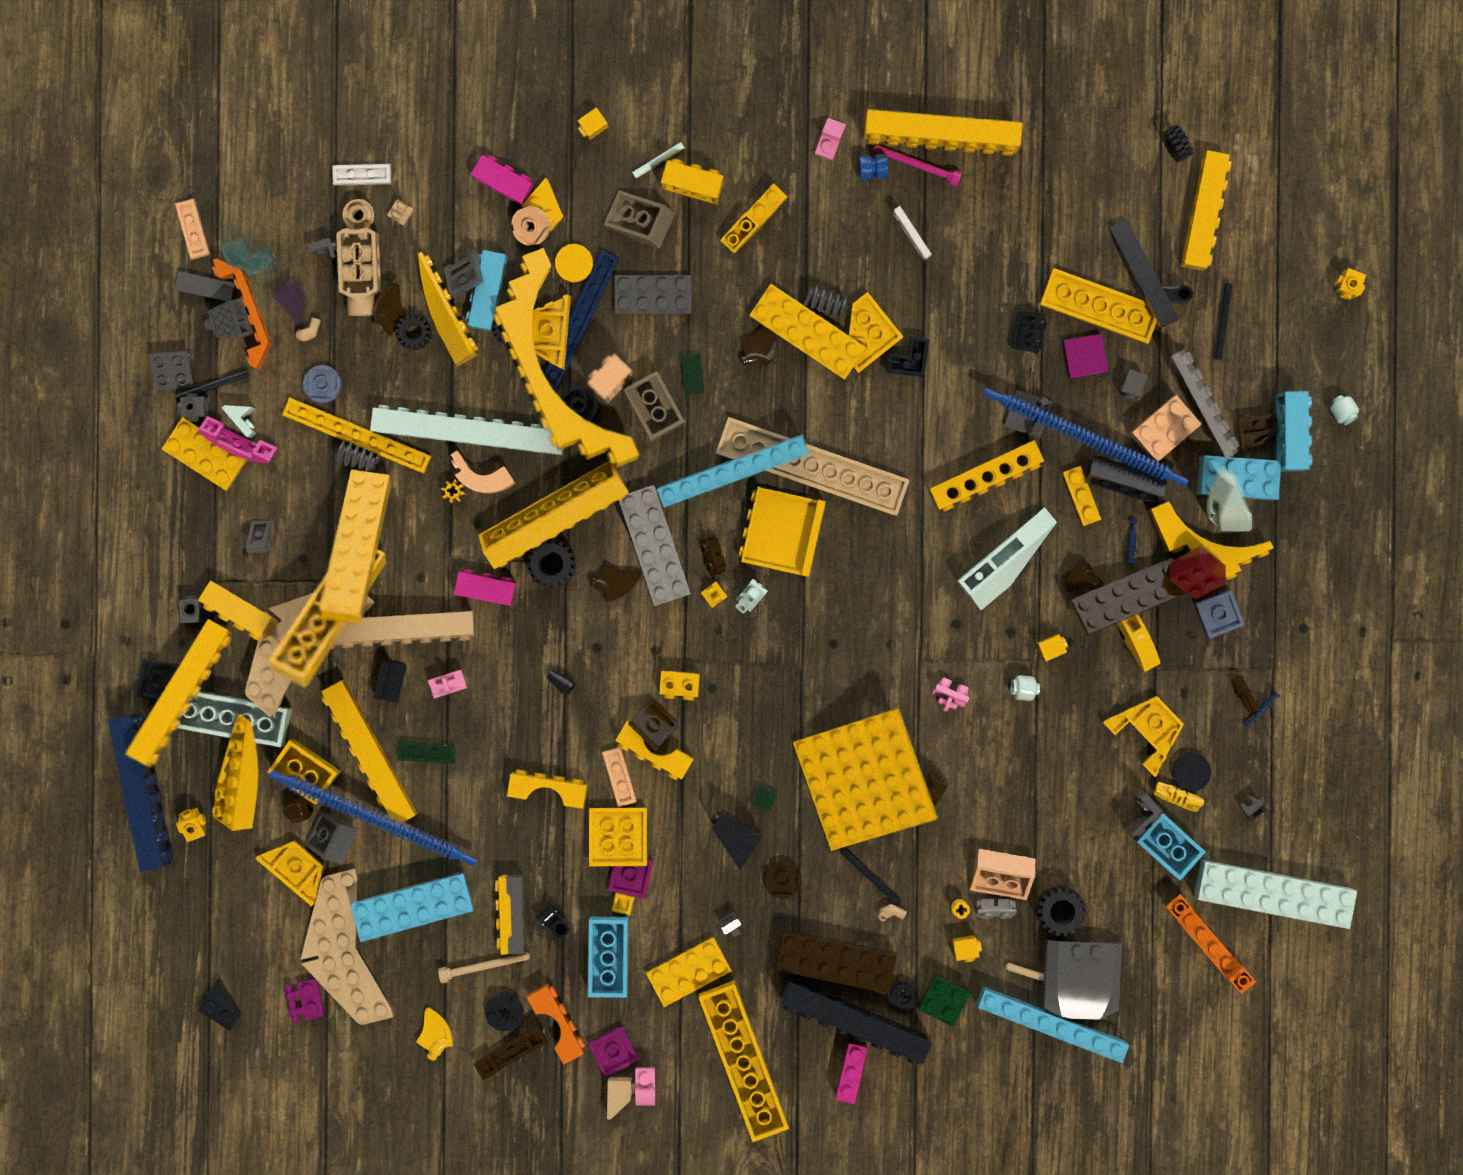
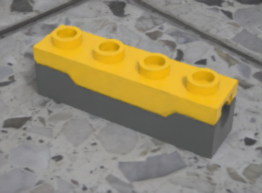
(511, 914)

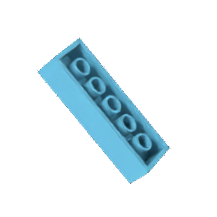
(412, 906)

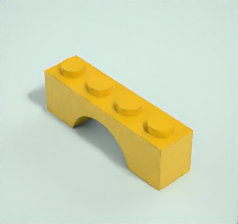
(675, 762)
(572, 792)

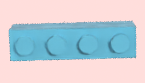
(487, 293)

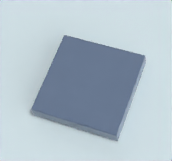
(1219, 614)

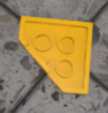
(871, 329)

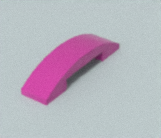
(236, 444)

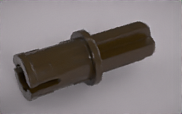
(1245, 694)

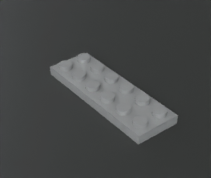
(1208, 408)
(654, 545)

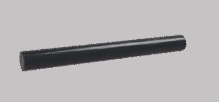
(1223, 321)
(214, 384)
(870, 876)

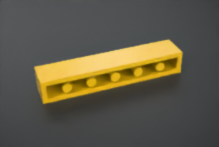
(1205, 210)

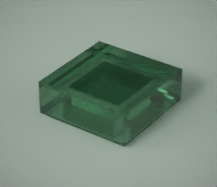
(764, 798)

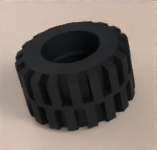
(563, 576)
(1065, 926)

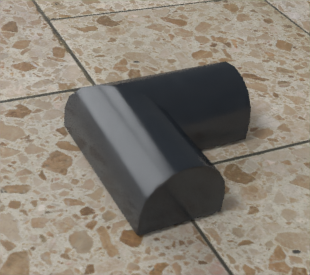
(914, 363)

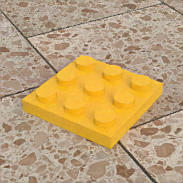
(617, 836)

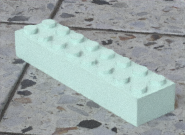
(1275, 894)

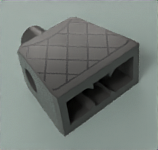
(228, 320)

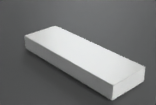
(361, 174)
(911, 233)

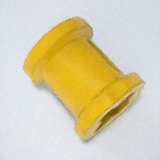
(955, 905)

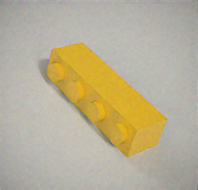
(237, 610)

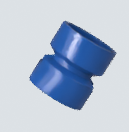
(873, 166)

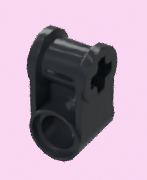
(553, 920)

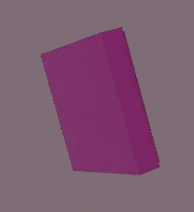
(1085, 356)
(631, 879)
(613, 1051)

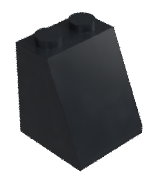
(736, 836)

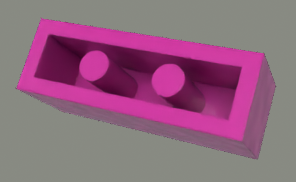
(502, 179)
(485, 587)
(851, 1071)

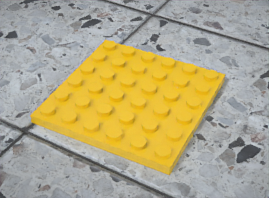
(865, 779)

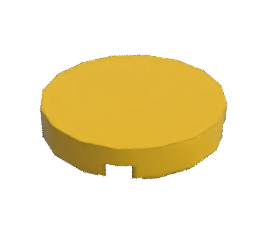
(574, 263)

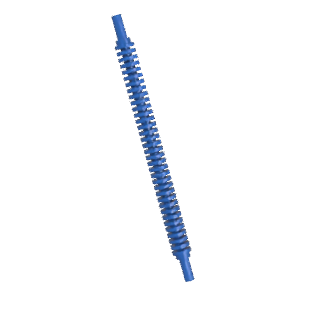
(1145, 464)
(358, 811)

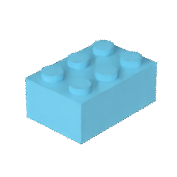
(1170, 846)

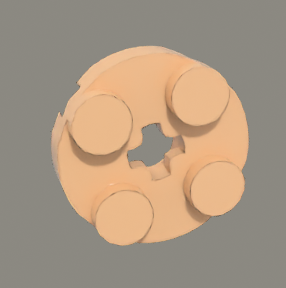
(520, 226)

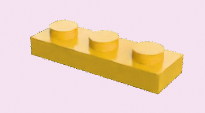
(1081, 496)

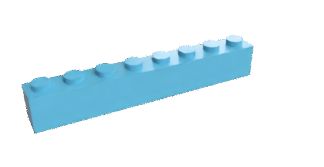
(733, 470)
(1052, 1024)

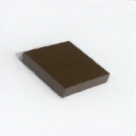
(653, 724)

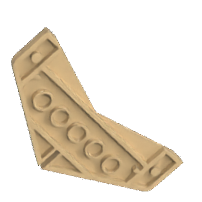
(265, 686)
(334, 942)

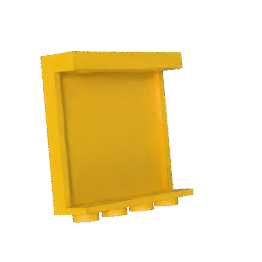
(782, 531)

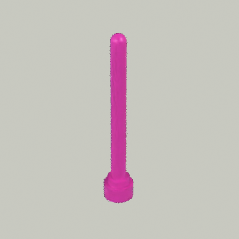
(952, 176)

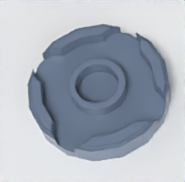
(322, 384)

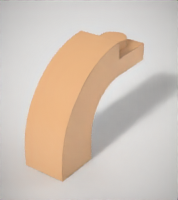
(490, 483)

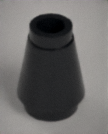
(562, 682)

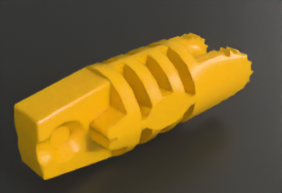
(1179, 797)

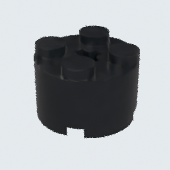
(586, 397)

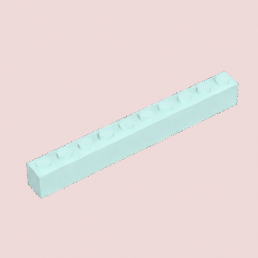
(462, 429)

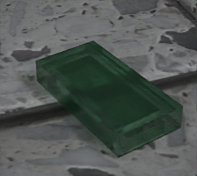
(693, 374)

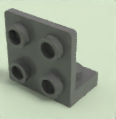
(1151, 814)

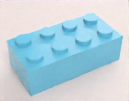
(1293, 428)
(1254, 476)
(608, 957)

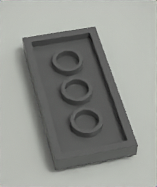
(653, 294)

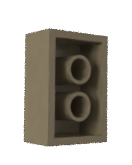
(654, 406)

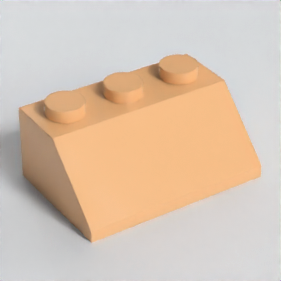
(1003, 874)

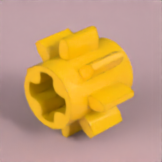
(455, 496)

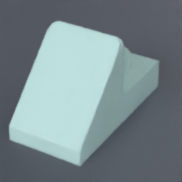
(238, 415)

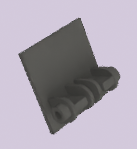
(171, 370)
(1022, 424)

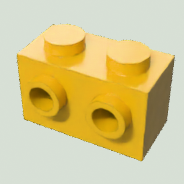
(679, 684)

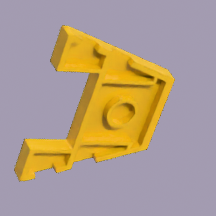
(1155, 724)

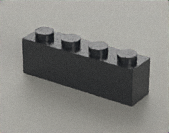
(1125, 479)

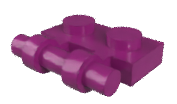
(310, 998)

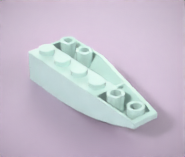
(1226, 505)
(1006, 561)

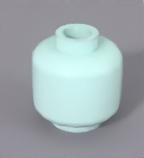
(1344, 409)
(1024, 688)

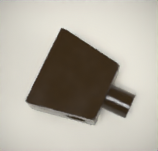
(936, 786)

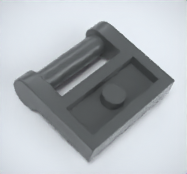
(465, 279)

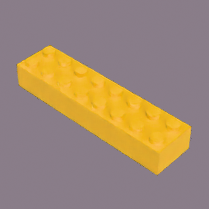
(942, 131)
(553, 514)
(355, 547)
(311, 636)
(743, 1061)

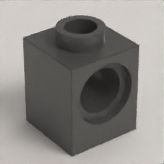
(1132, 384)
(185, 616)

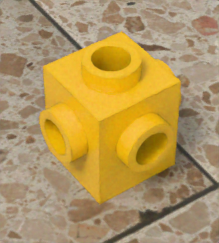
(1350, 284)
(192, 824)

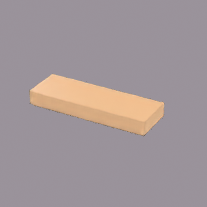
(192, 229)
(619, 776)

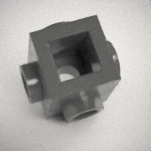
(199, 405)

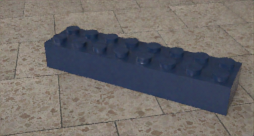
(140, 797)

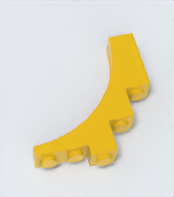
(1176, 534)

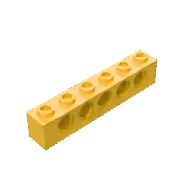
(1033, 460)

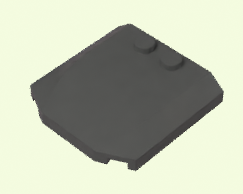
(1082, 978)

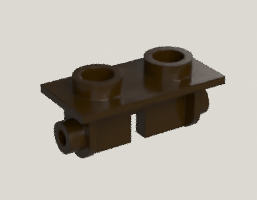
(709, 547)

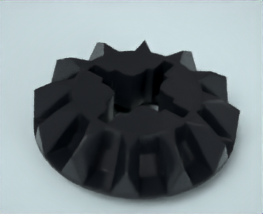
(907, 1003)

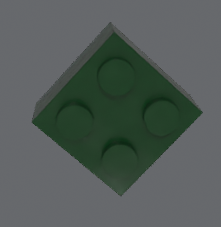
(943, 999)

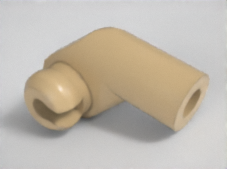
(309, 332)
(890, 910)

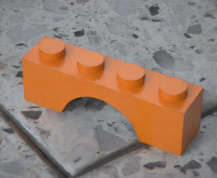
(545, 1002)

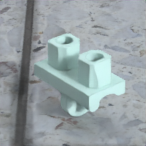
(750, 596)

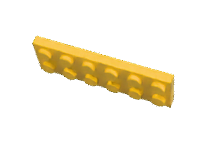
(1099, 306)
(807, 331)

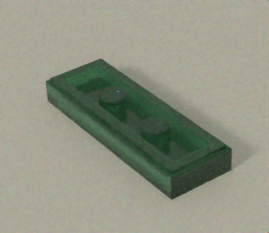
(426, 752)

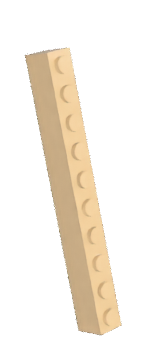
(401, 628)

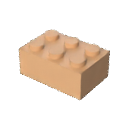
(610, 378)
(1165, 428)

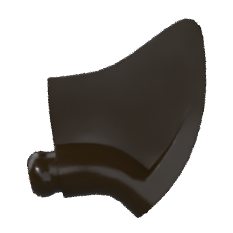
(388, 309)
(759, 347)
(615, 582)

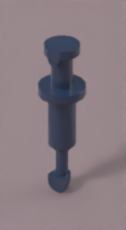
(1132, 543)
(1263, 708)

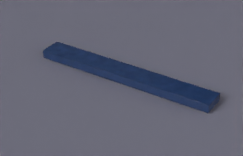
(583, 314)

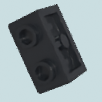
(1029, 332)

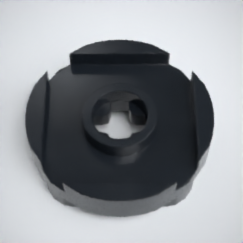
(507, 1022)

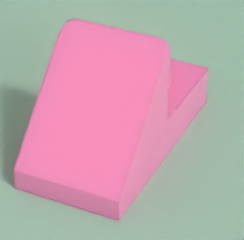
(830, 139)

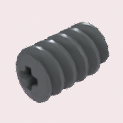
(825, 301)
(357, 458)

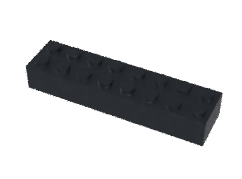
(855, 1020)

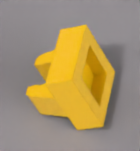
(714, 594)

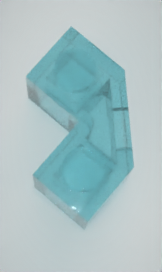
(239, 255)

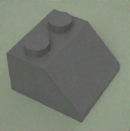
(331, 837)

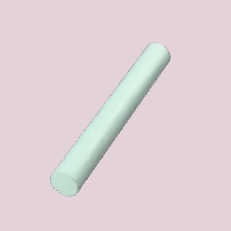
(658, 160)

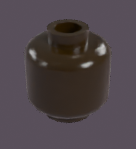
(298, 809)

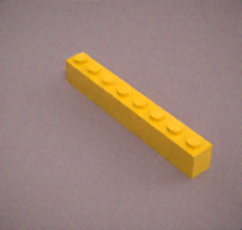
(179, 693)
(368, 751)

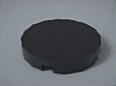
(1191, 771)

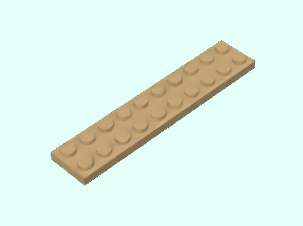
(820, 469)

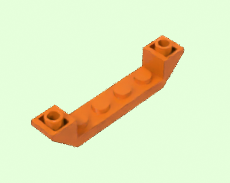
(259, 353)
(1210, 944)

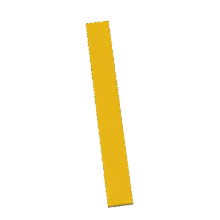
(356, 435)

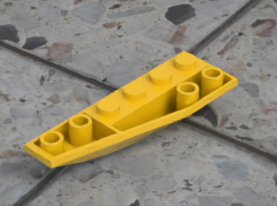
(445, 316)
(238, 779)

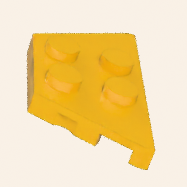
(551, 330)
(295, 869)

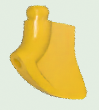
(435, 1034)

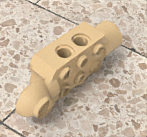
(358, 259)

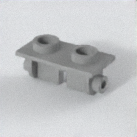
(988, 910)

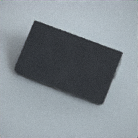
(390, 681)

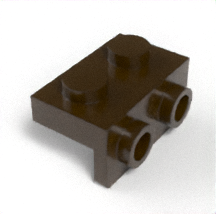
(1082, 579)

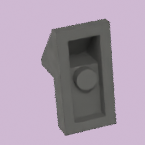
(259, 537)

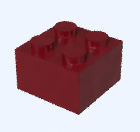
(1197, 572)

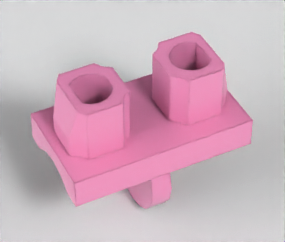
(447, 684)
(949, 697)

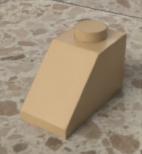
(619, 1094)

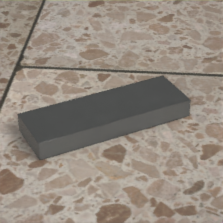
(205, 286)

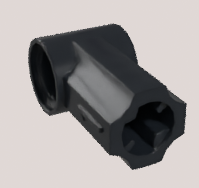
(1173, 294)

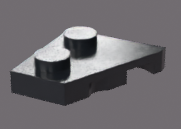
(220, 1006)

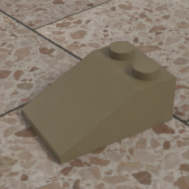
(639, 219)

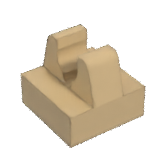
(400, 212)

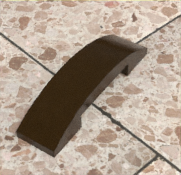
(510, 1052)

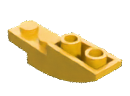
(754, 218)
(1139, 642)

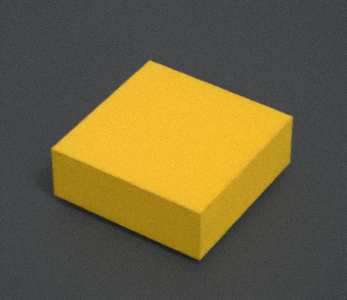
(623, 903)

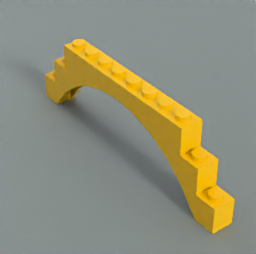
(562, 423)

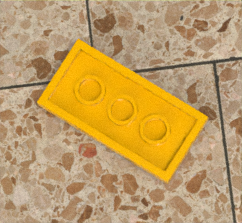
(202, 455)
(688, 971)

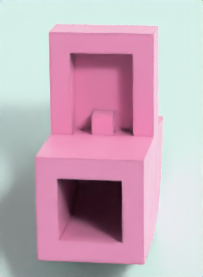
(645, 1087)

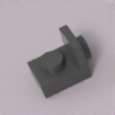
(320, 247)

